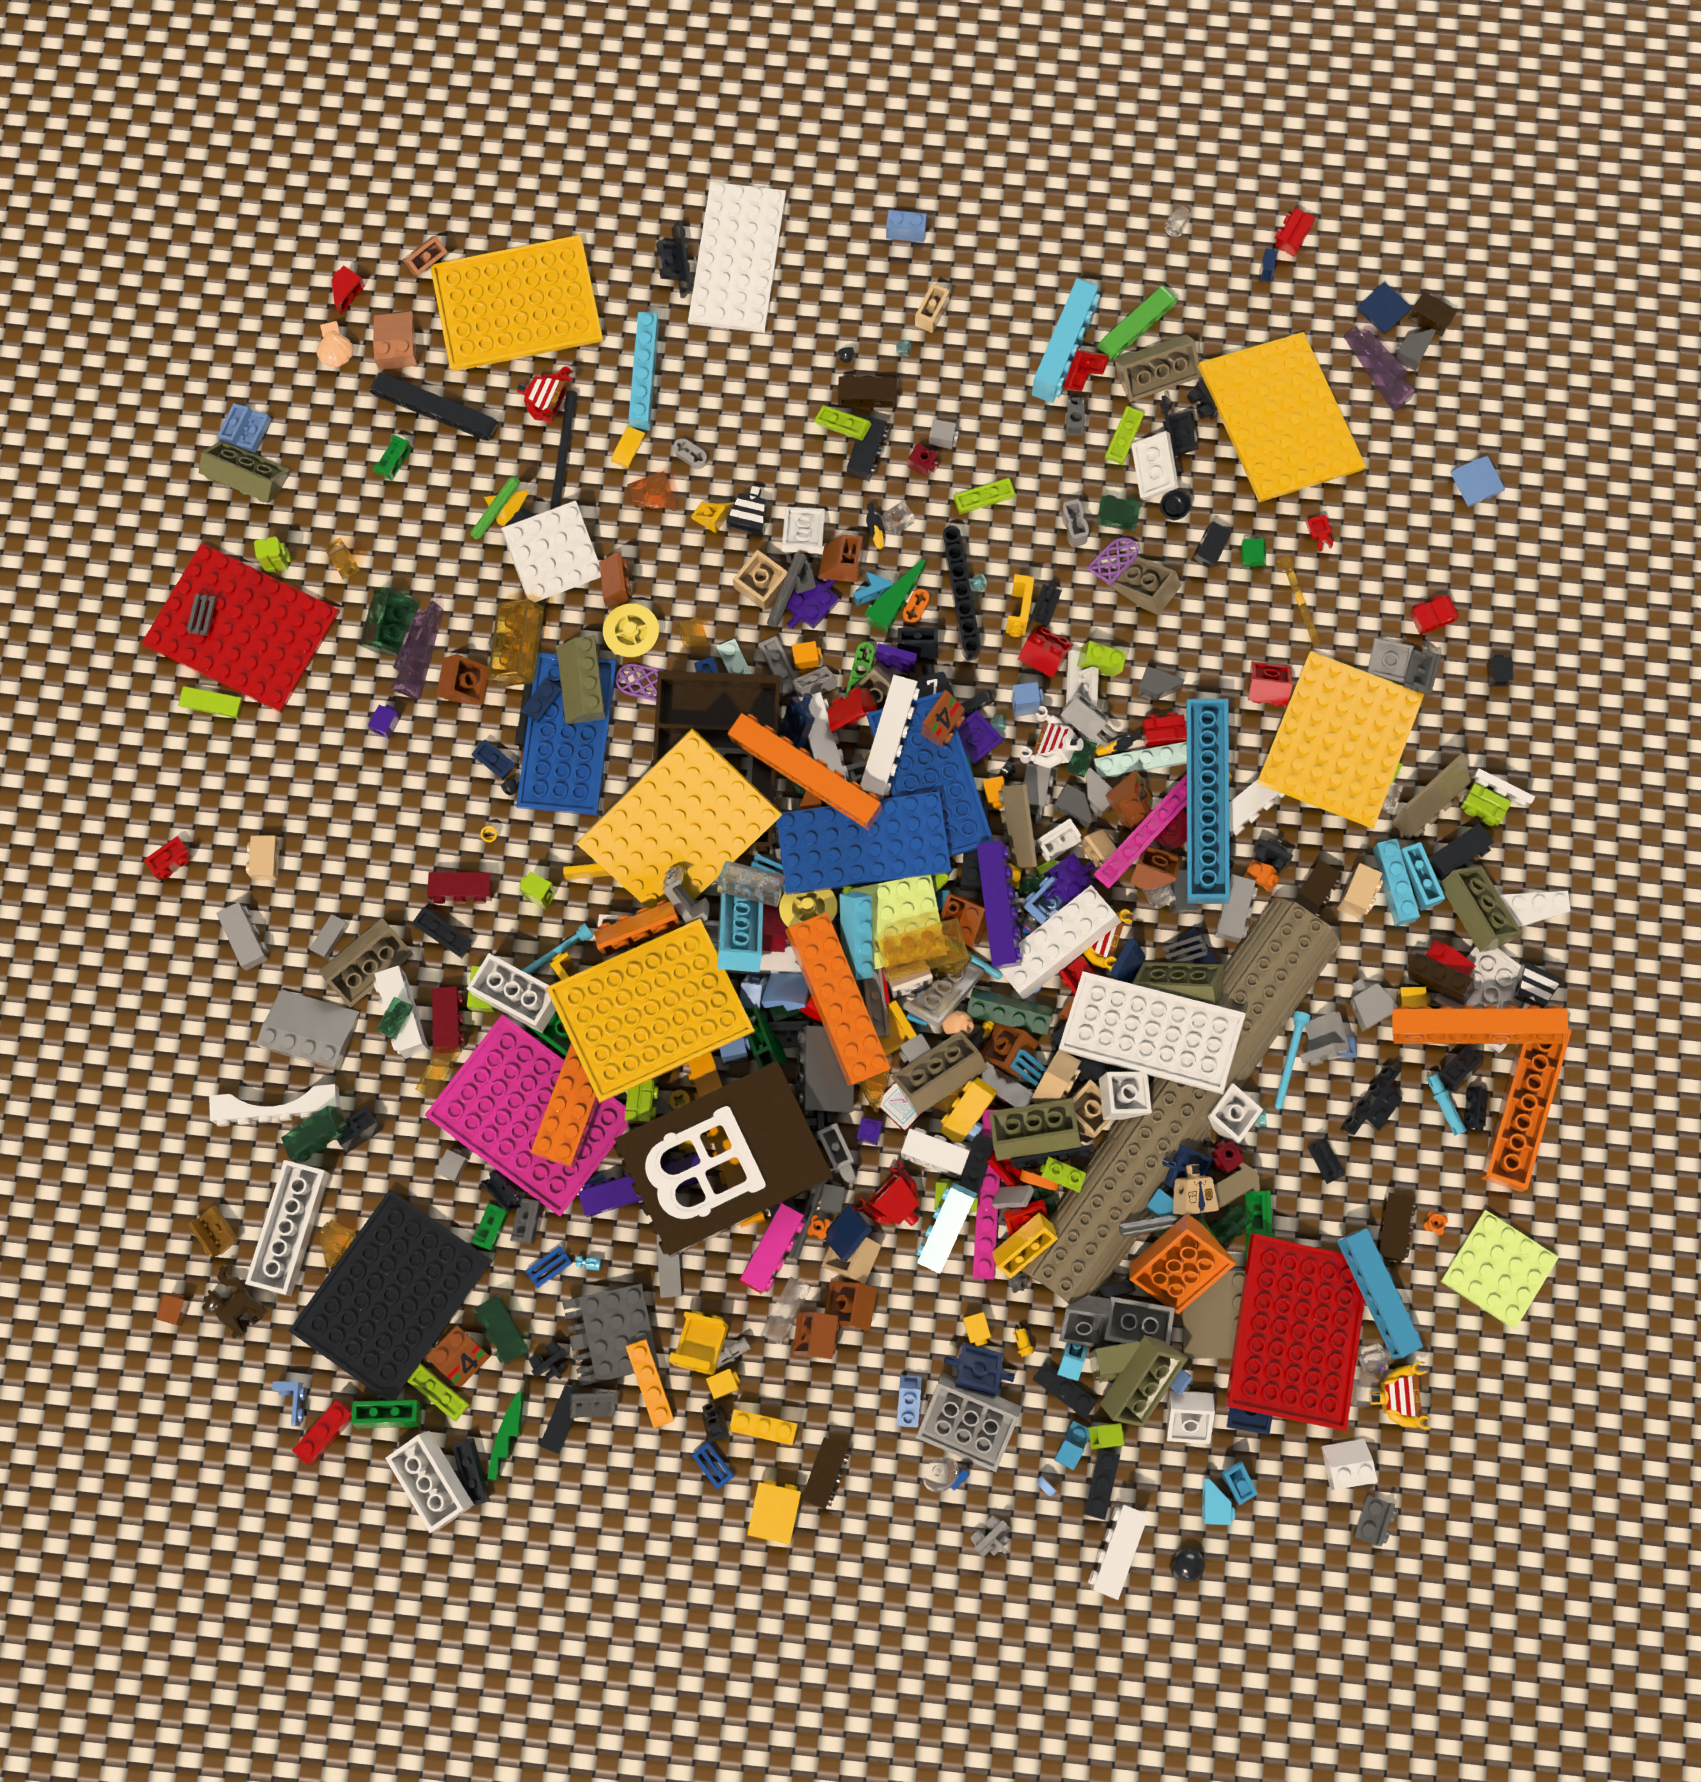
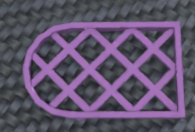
(1091, 567)
(639, 667)

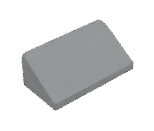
(817, 681)
(329, 936)

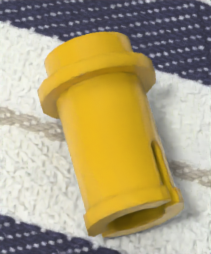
(1023, 1342)

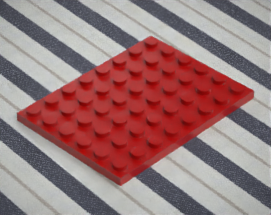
(258, 632)
(1296, 1334)

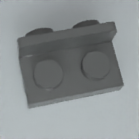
(1374, 1521)

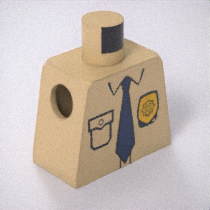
(1194, 1193)

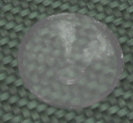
(1362, 1386)
(941, 1474)

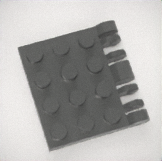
(610, 1324)

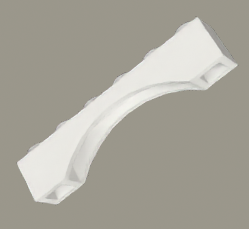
(230, 1109)

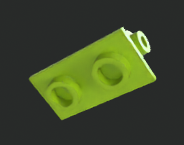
(1063, 1174)

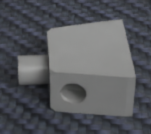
(1371, 1004)

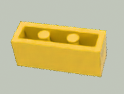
(967, 1110)
(1024, 1245)
(763, 1427)

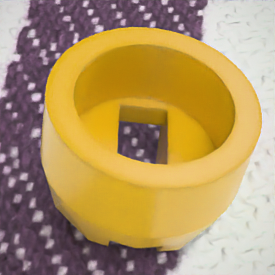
(488, 829)

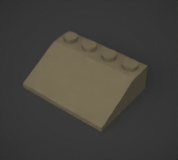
(1433, 798)
(1212, 1319)

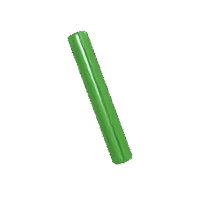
(495, 507)

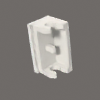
(1058, 840)

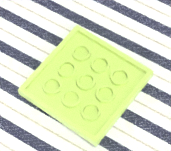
(900, 908)
(1499, 1269)

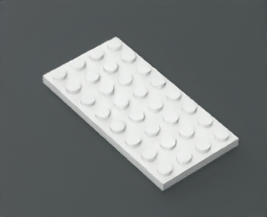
(737, 257)
(1152, 1032)

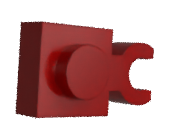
(1320, 529)

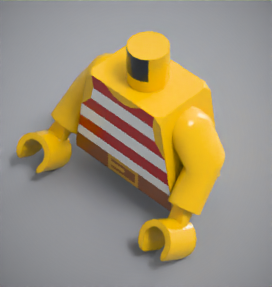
(1103, 951)
(1401, 1396)

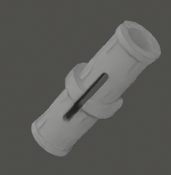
(733, 1351)

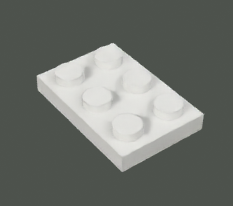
(1155, 465)
(803, 530)
(1502, 788)

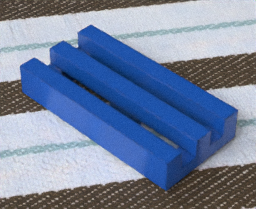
(534, 1277)
(723, 1480)

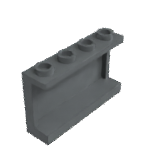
(820, 1074)

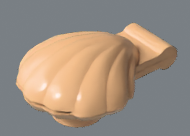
(334, 347)

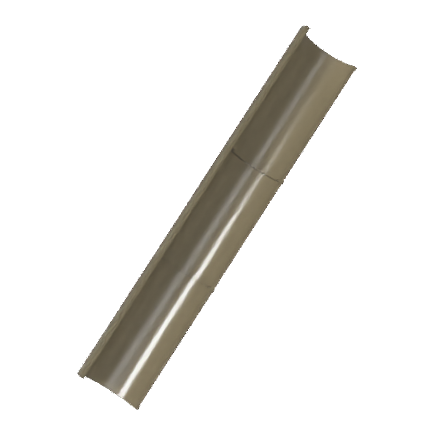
(1265, 981)

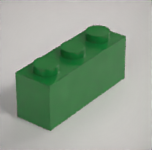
(386, 1414)

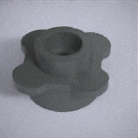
(1018, 1282)

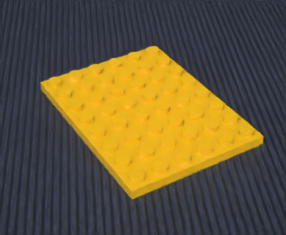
(516, 303)
(1281, 416)
(1341, 739)
(683, 813)
(649, 1010)

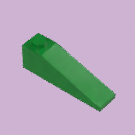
(890, 603)

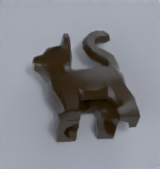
(236, 1306)

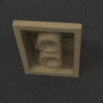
(1147, 584)

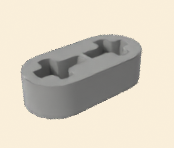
(692, 450)

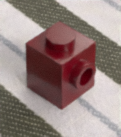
(923, 460)

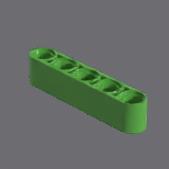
(1137, 323)

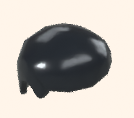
(1175, 504)
(1187, 1565)

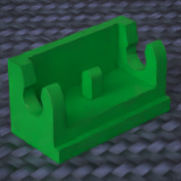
(393, 458)
(1259, 1212)
(490, 1227)

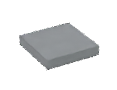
(1389, 660)

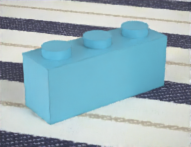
(1422, 877)

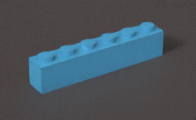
(1380, 1293)

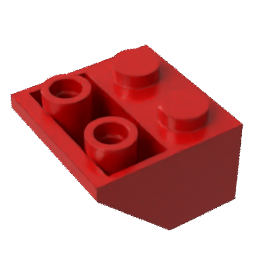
(1045, 651)

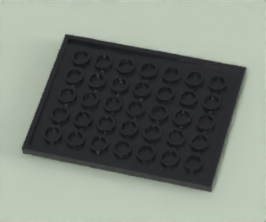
(390, 1296)

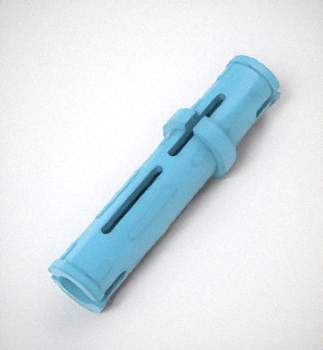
(1444, 1100)

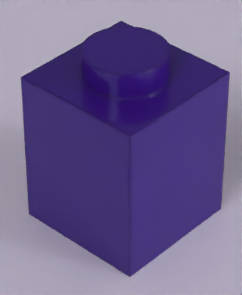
(384, 720)
(869, 1131)

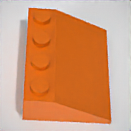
(637, 929)
(1181, 1264)

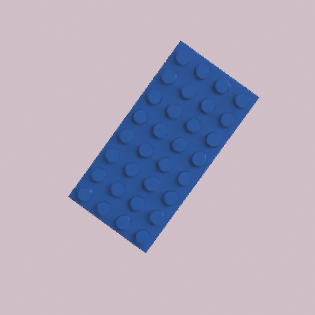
(564, 760)
(929, 769)
(832, 851)

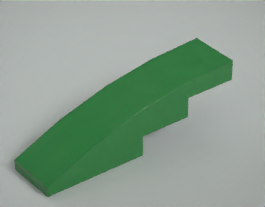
(509, 1427)

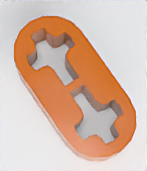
(911, 605)
(1035, 1179)

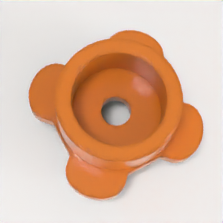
(824, 1224)
(1439, 1228)

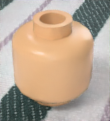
(958, 1021)

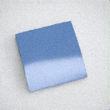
(244, 427)
(1477, 481)
(786, 990)

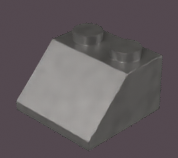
(1086, 1321)

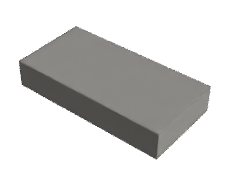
(1012, 1197)

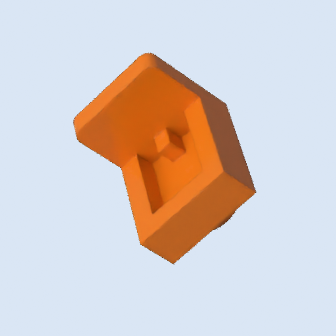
(1263, 874)

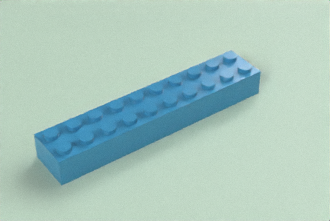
(1207, 801)

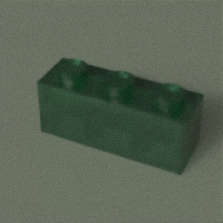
(315, 1133)
(501, 1330)

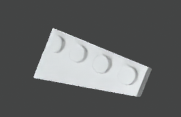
(1535, 907)

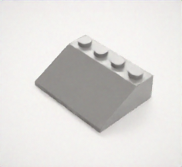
(308, 1030)
(969, 1423)

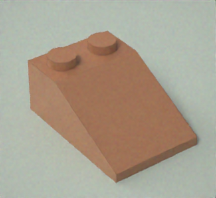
(394, 340)

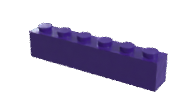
(999, 904)
(619, 1192)

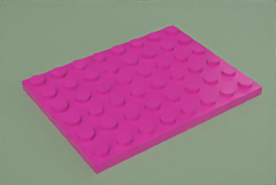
(498, 1108)

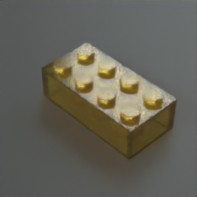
(515, 643)
(921, 949)

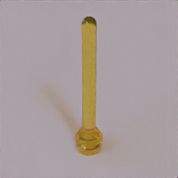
(1287, 564)

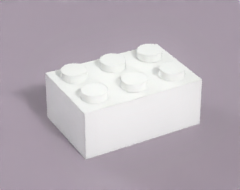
(935, 1153)

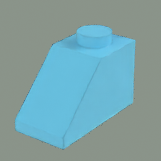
(1072, 1361)
(1215, 1505)

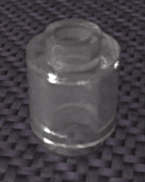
(1177, 221)

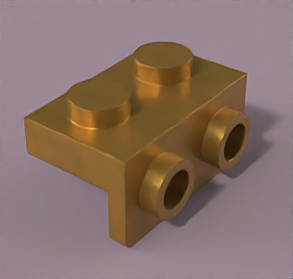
(213, 1232)

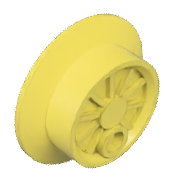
(630, 630)
(804, 906)

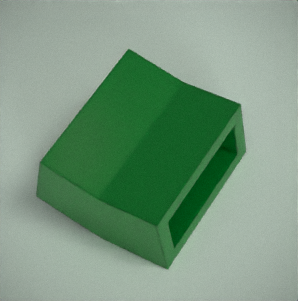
(1253, 552)

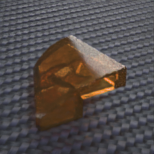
(652, 492)

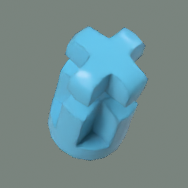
(591, 1263)

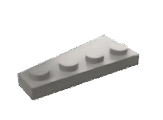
(944, 996)

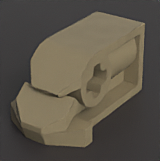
(1237, 1185)

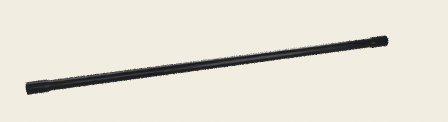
(569, 408)

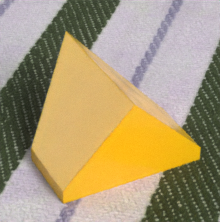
(510, 508)
(712, 514)

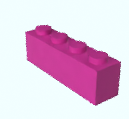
(772, 1248)

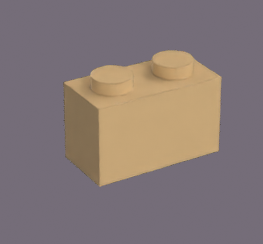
(932, 308)
(263, 857)

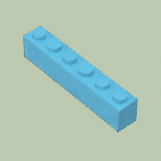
(644, 371)

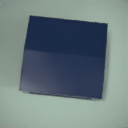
(1267, 265)

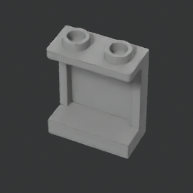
(681, 900)

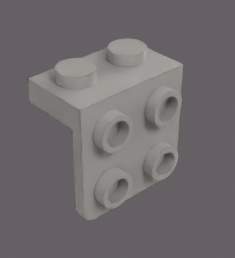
(1326, 1039)

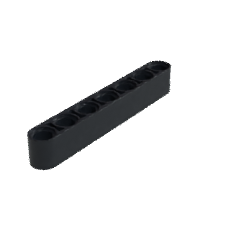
(433, 406)
(961, 583)

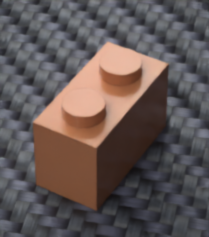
(424, 255)

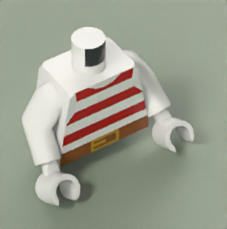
(1054, 742)

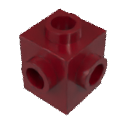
(1234, 1153)

